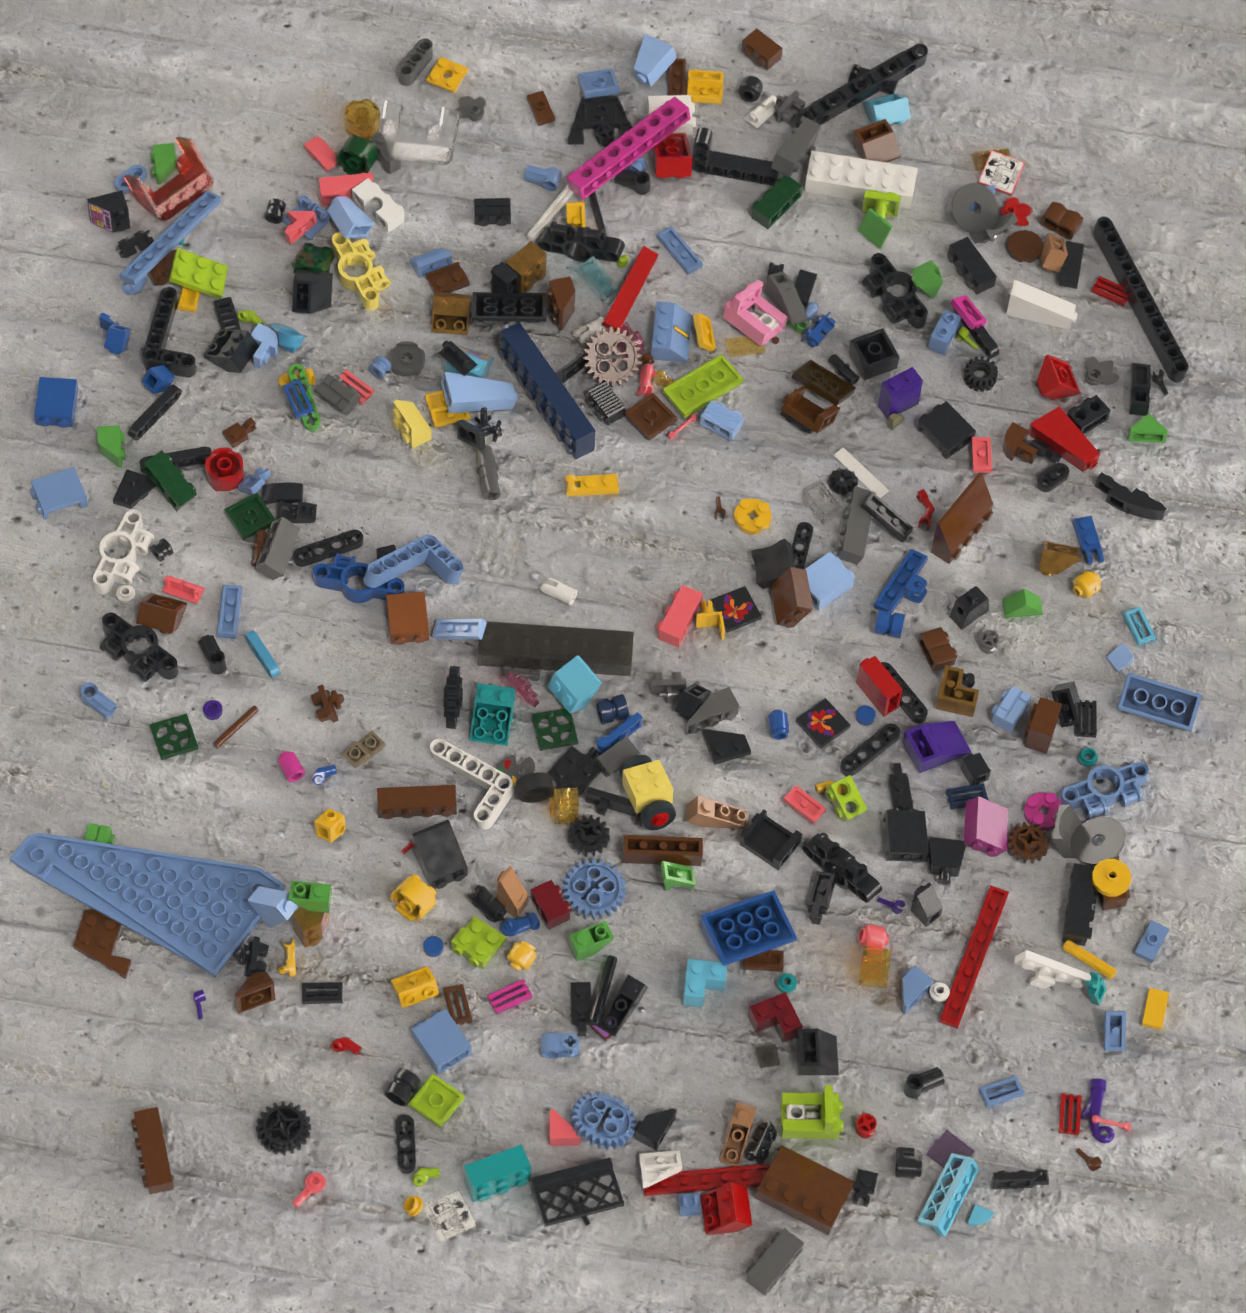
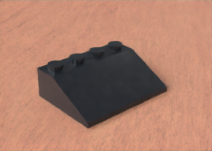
(509, 307)

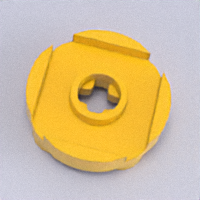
(756, 507)

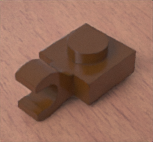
(238, 434)

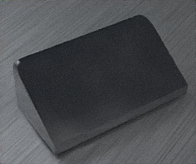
(571, 368)

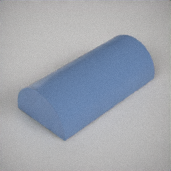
(1159, 702)

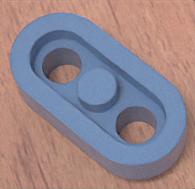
(134, 171)

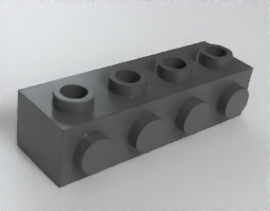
(854, 527)

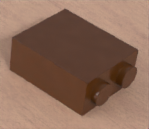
(791, 597)

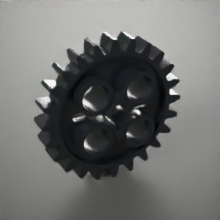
(453, 697)

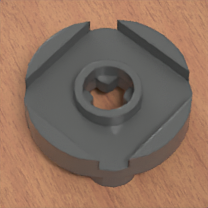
(406, 368)

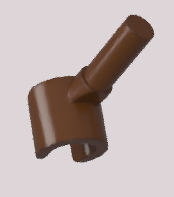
(646, 358)
(719, 509)
(1093, 1164)

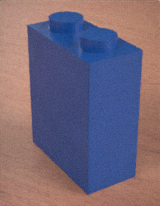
(56, 402)

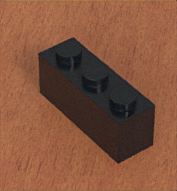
(971, 265)

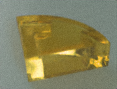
(662, 379)

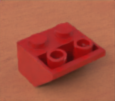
(726, 1209)

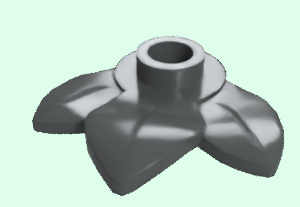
(471, 108)
(1101, 371)

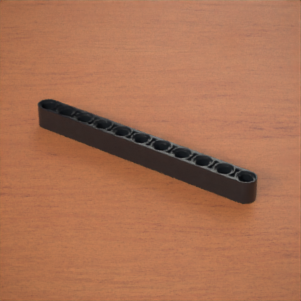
(1140, 299)

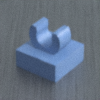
(689, 1204)

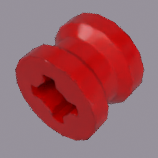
(868, 1121)

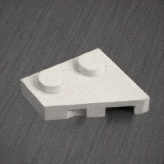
(659, 1166)

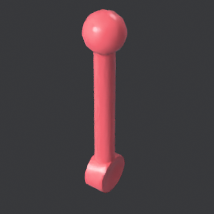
(693, 417)
(1126, 1126)

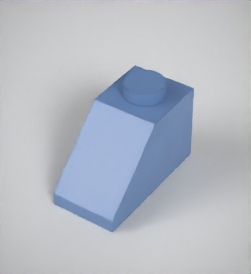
(913, 987)

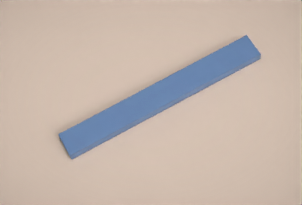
(170, 238)

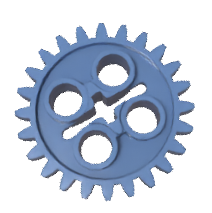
(606, 899)
(617, 1127)

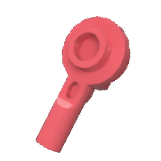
(314, 1183)

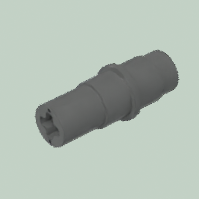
(487, 471)

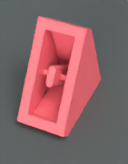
(561, 1132)

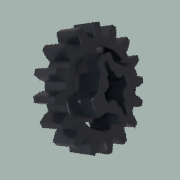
(589, 837)

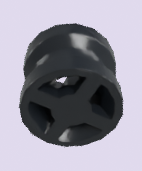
(607, 131)
(775, 268)
(161, 550)

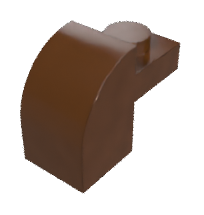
(1015, 444)

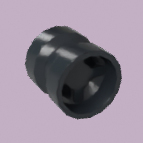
(275, 211)

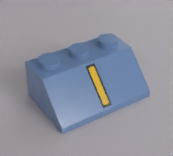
(671, 333)

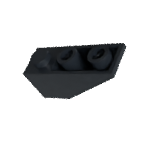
(623, 1004)

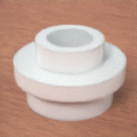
(125, 598)
(937, 996)

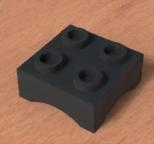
(772, 562)

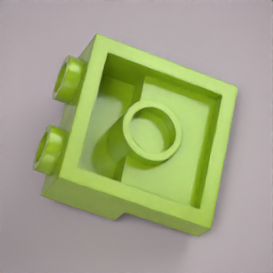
(477, 942)

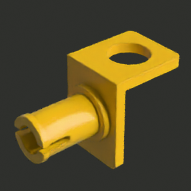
(709, 618)

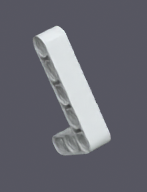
(482, 770)

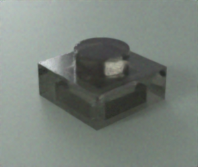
(767, 1056)

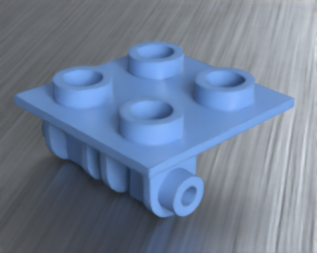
(322, 215)

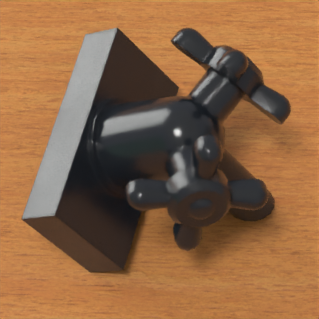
(475, 434)

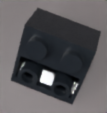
(311, 291)
(231, 349)
(816, 1053)

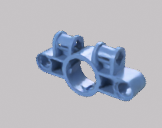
(1094, 803)

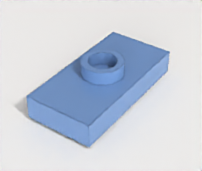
(1151, 941)

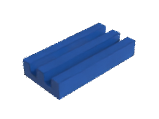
(303, 412)

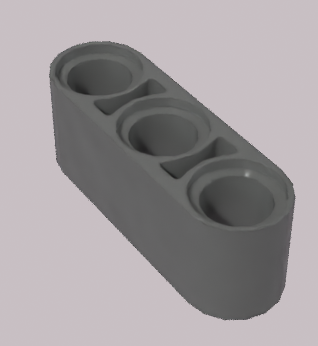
(415, 62)

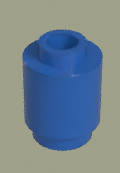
(778, 724)

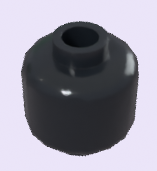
(750, 89)

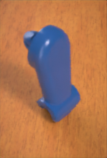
(512, 927)

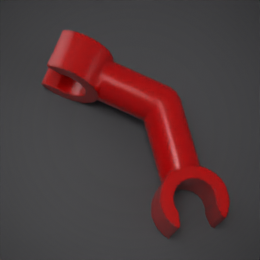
(922, 497)

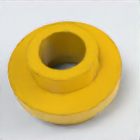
(413, 1205)

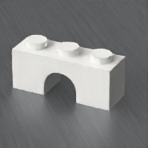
(368, 195)

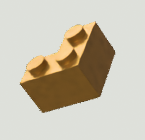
(955, 697)

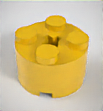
(413, 898)

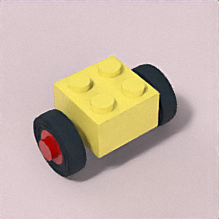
(648, 791)

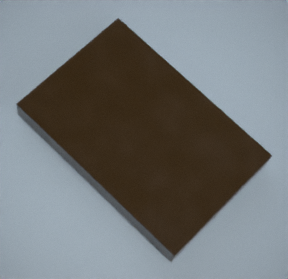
(823, 382)

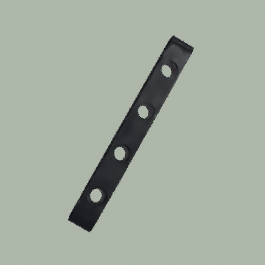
(873, 82)

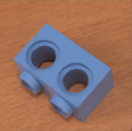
(944, 332)

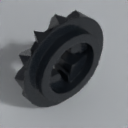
(837, 485)

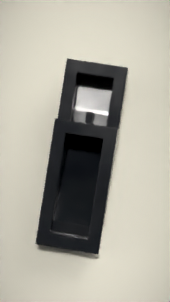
(1139, 389)

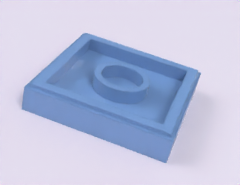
(598, 83)

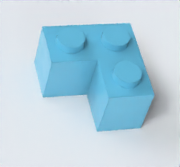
(702, 976)

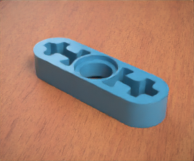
(262, 654)

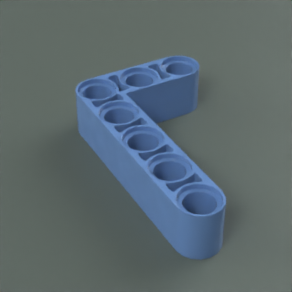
(421, 550)

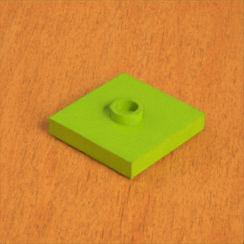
(436, 1101)

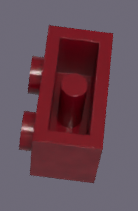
(550, 904)

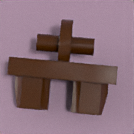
(324, 697)

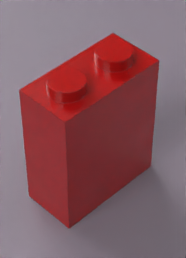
(879, 686)

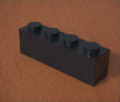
(1079, 905)

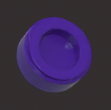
(212, 710)

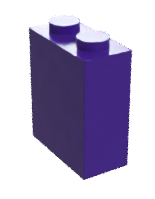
(900, 392)

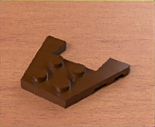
(97, 941)

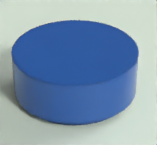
(865, 715)
(433, 946)

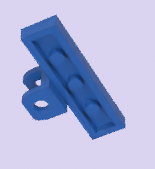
(905, 583)

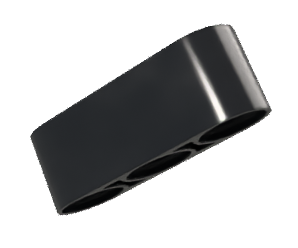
(1071, 267)

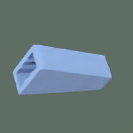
(473, 393)

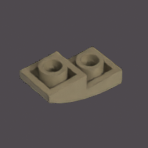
(364, 750)

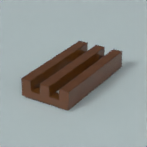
(461, 1020)

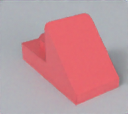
(301, 223)

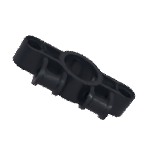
(580, 243)
(898, 308)
(144, 664)
(839, 861)

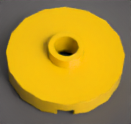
(1111, 886)

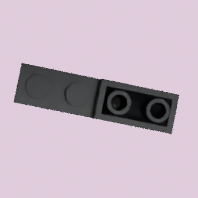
(1134, 503)

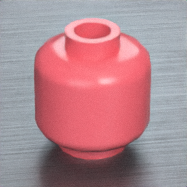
(873, 936)

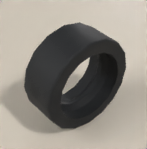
(534, 787)

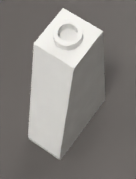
(1040, 306)

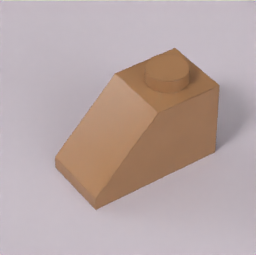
(1053, 253)

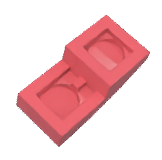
(321, 152)

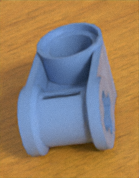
(557, 1045)

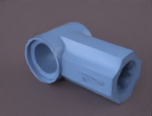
(548, 178)
(98, 701)

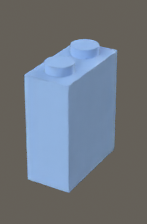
(828, 580)

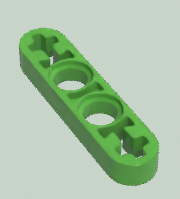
(304, 381)

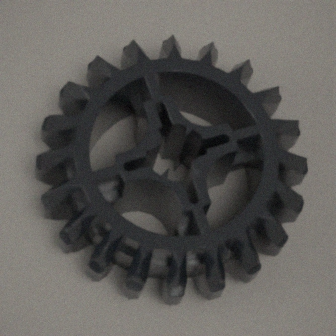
(298, 1120)

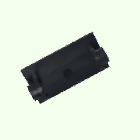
(128, 246)
(457, 358)
(493, 910)
(766, 1135)

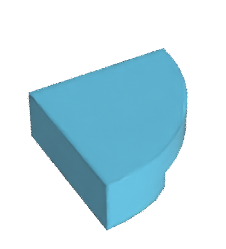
(980, 1216)

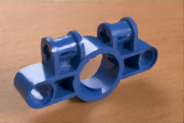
(346, 567)

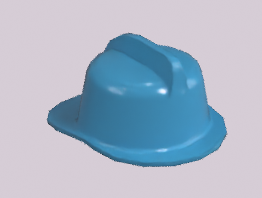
(288, 337)

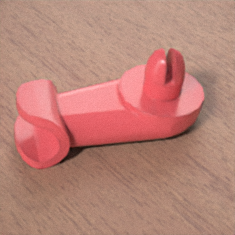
(646, 372)

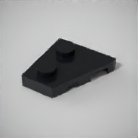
(132, 489)
(725, 745)

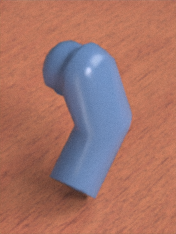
(131, 289)
(811, 310)

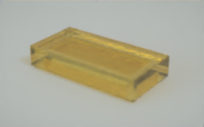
(743, 346)

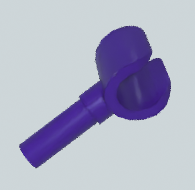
(895, 909)
(199, 997)

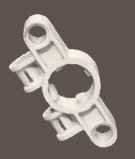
(122, 570)

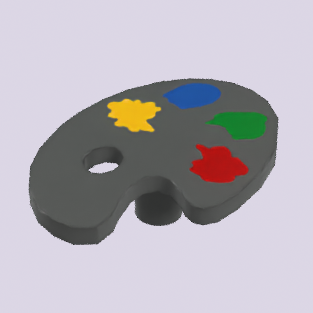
(510, 768)

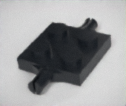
(575, 770)

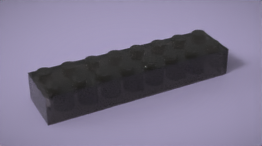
(554, 646)

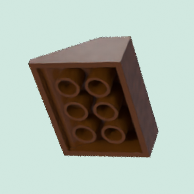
(962, 520)
(804, 1189)

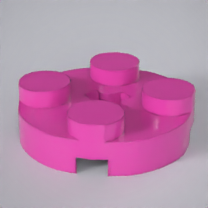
(1033, 806)

